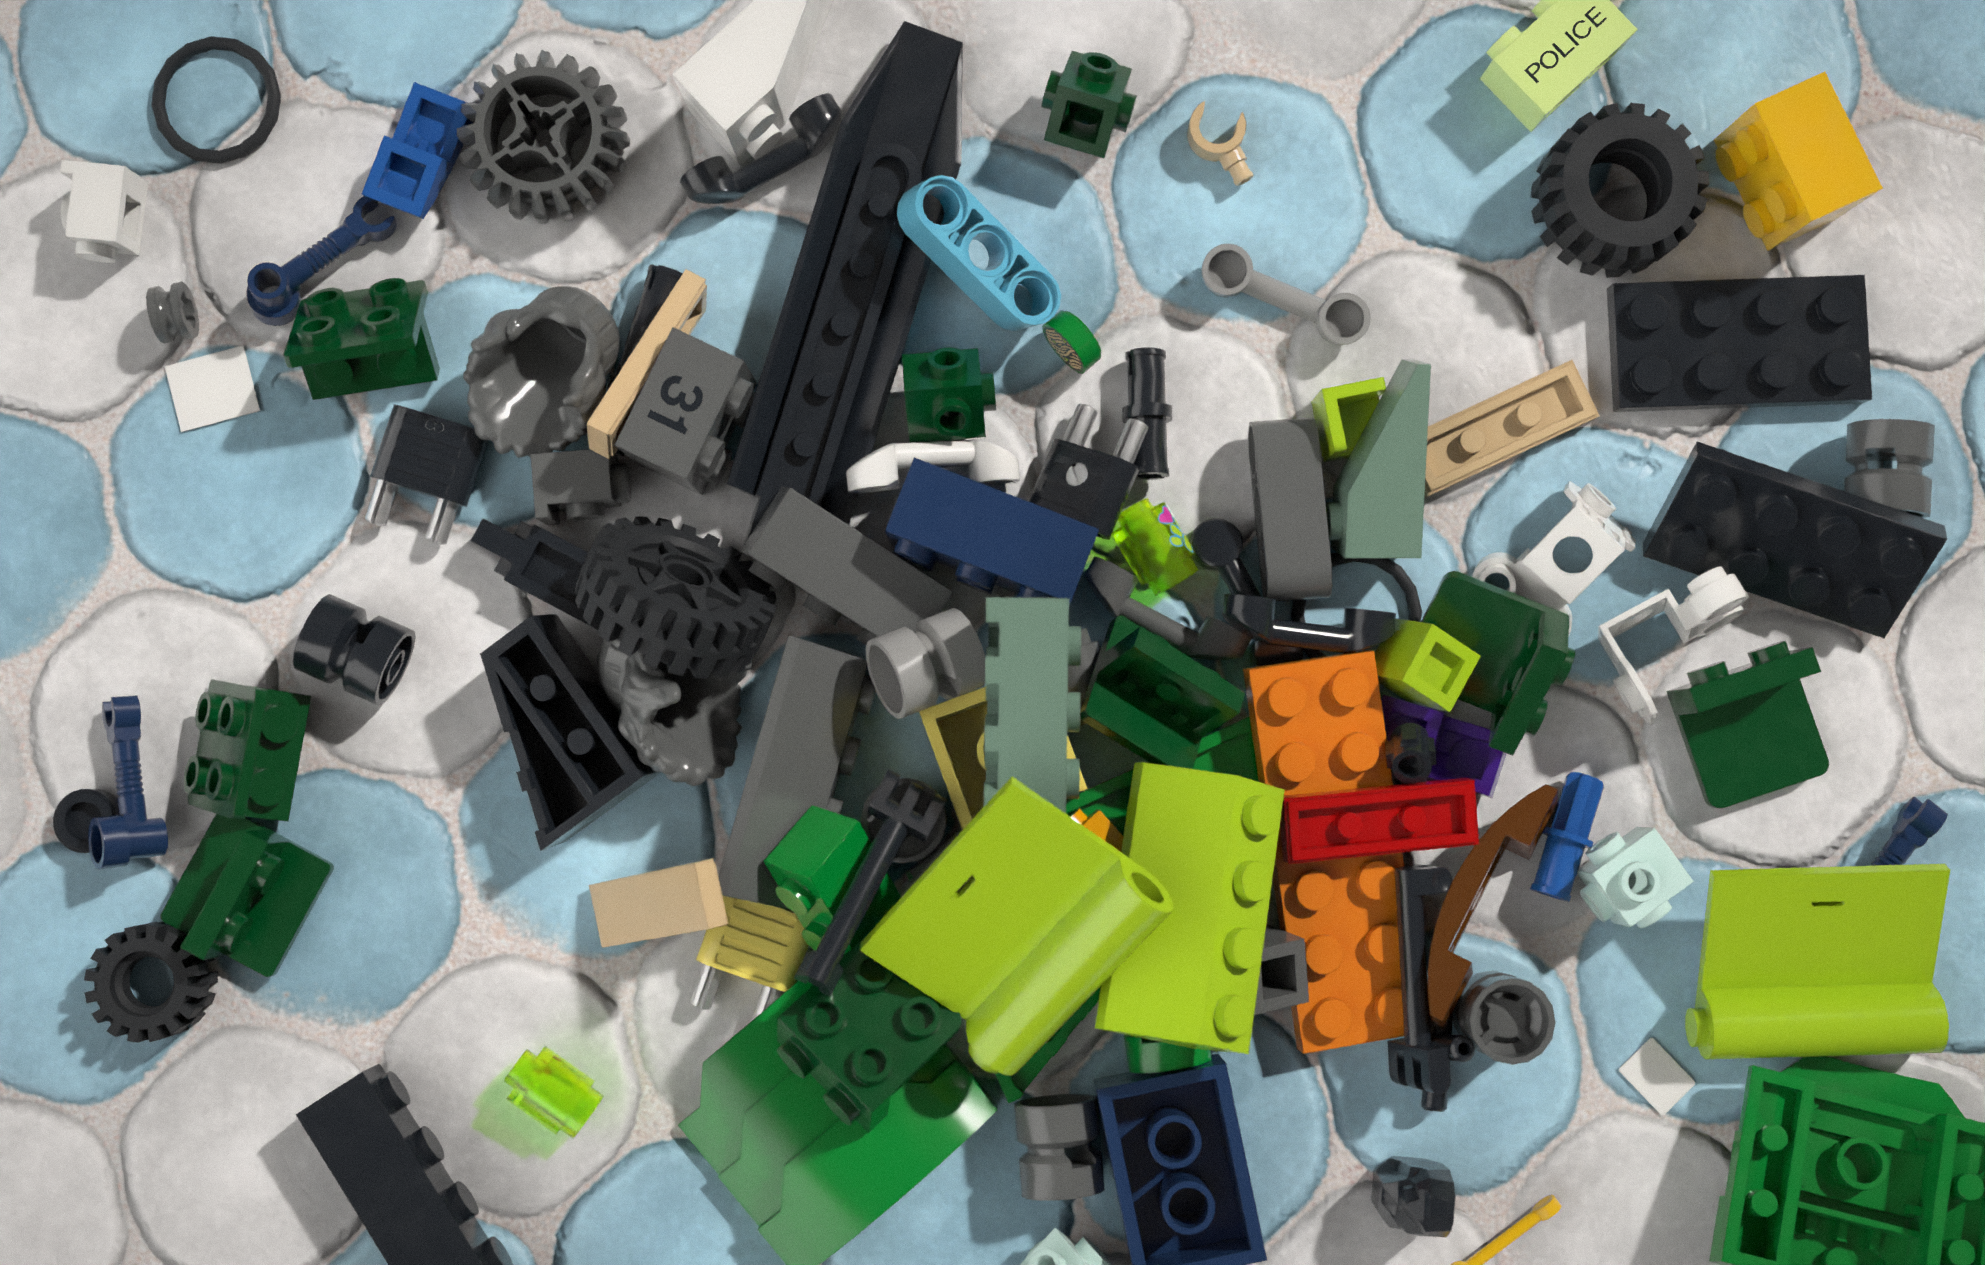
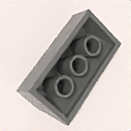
(795, 760)

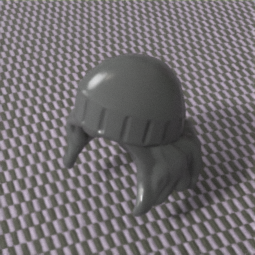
(541, 371)
(671, 719)

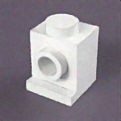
(103, 210)

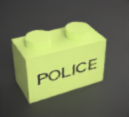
(1554, 55)

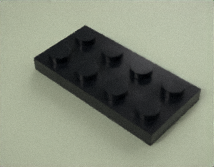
(1739, 343)
(1794, 539)

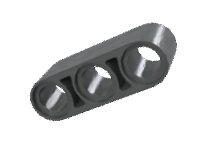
(1290, 509)

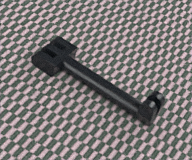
(822, 965)
(1414, 1058)

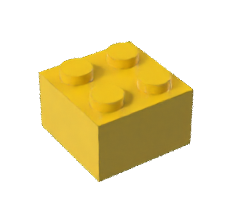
(1795, 162)

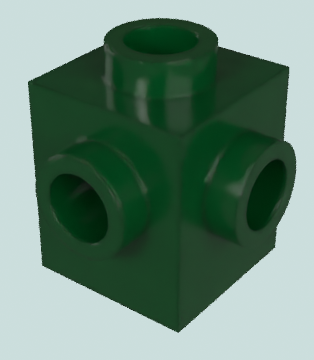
(1088, 103)
(946, 395)

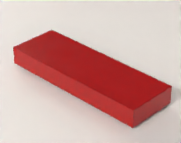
(1379, 820)

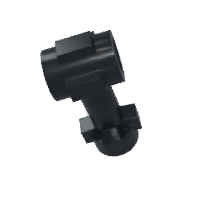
(1410, 753)

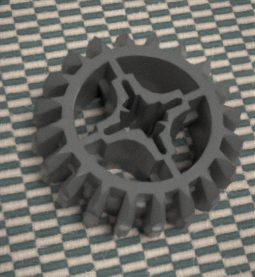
(522, 148)

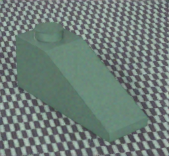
(1382, 484)

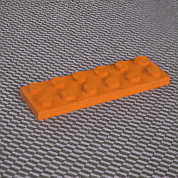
(1323, 731)

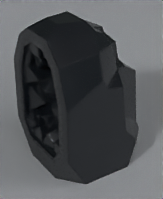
(1414, 1196)

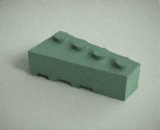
(1030, 697)

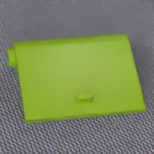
(1027, 933)
(1820, 962)

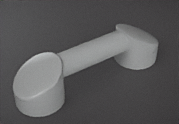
(1339, 319)

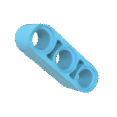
(1008, 259)

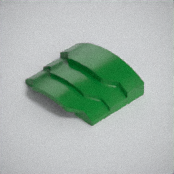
(799, 1165)
(1851, 1171)

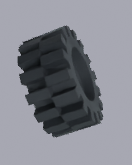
(113, 983)

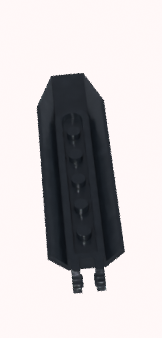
(854, 281)

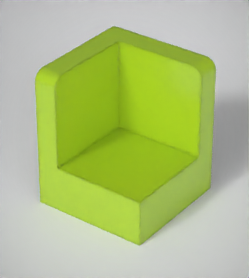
(1343, 414)
(1424, 665)

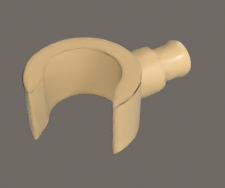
(1228, 153)

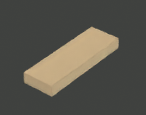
(680, 310)
(1506, 426)
(659, 903)

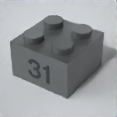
(688, 412)

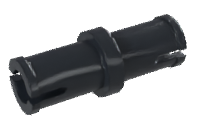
(1148, 405)

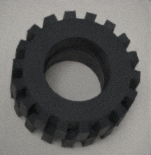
(1650, 152)

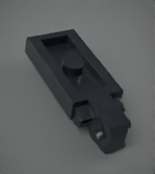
(536, 563)

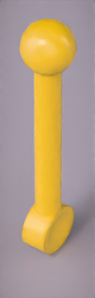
(1541, 1211)

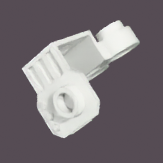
(1535, 572)
(1710, 606)

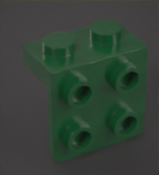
(1519, 650)
(1750, 725)
(863, 1037)

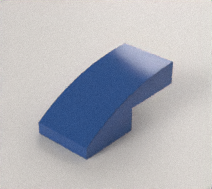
(420, 155)

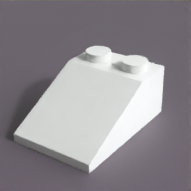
(751, 74)

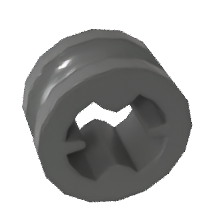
(172, 312)

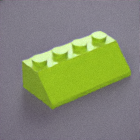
(1215, 854)

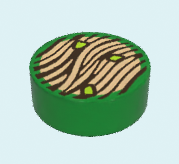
(1072, 341)

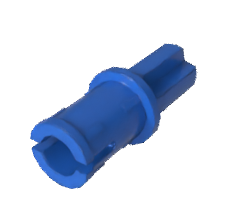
(1568, 836)

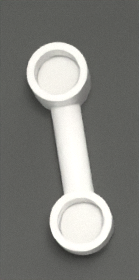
(985, 462)

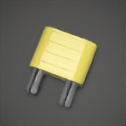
(758, 945)

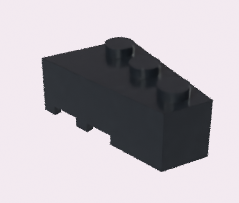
(560, 728)

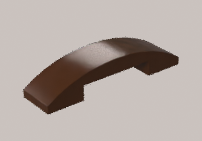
(1514, 831)

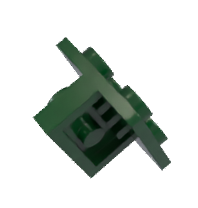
(363, 339)
(1155, 696)
(246, 751)
(246, 894)

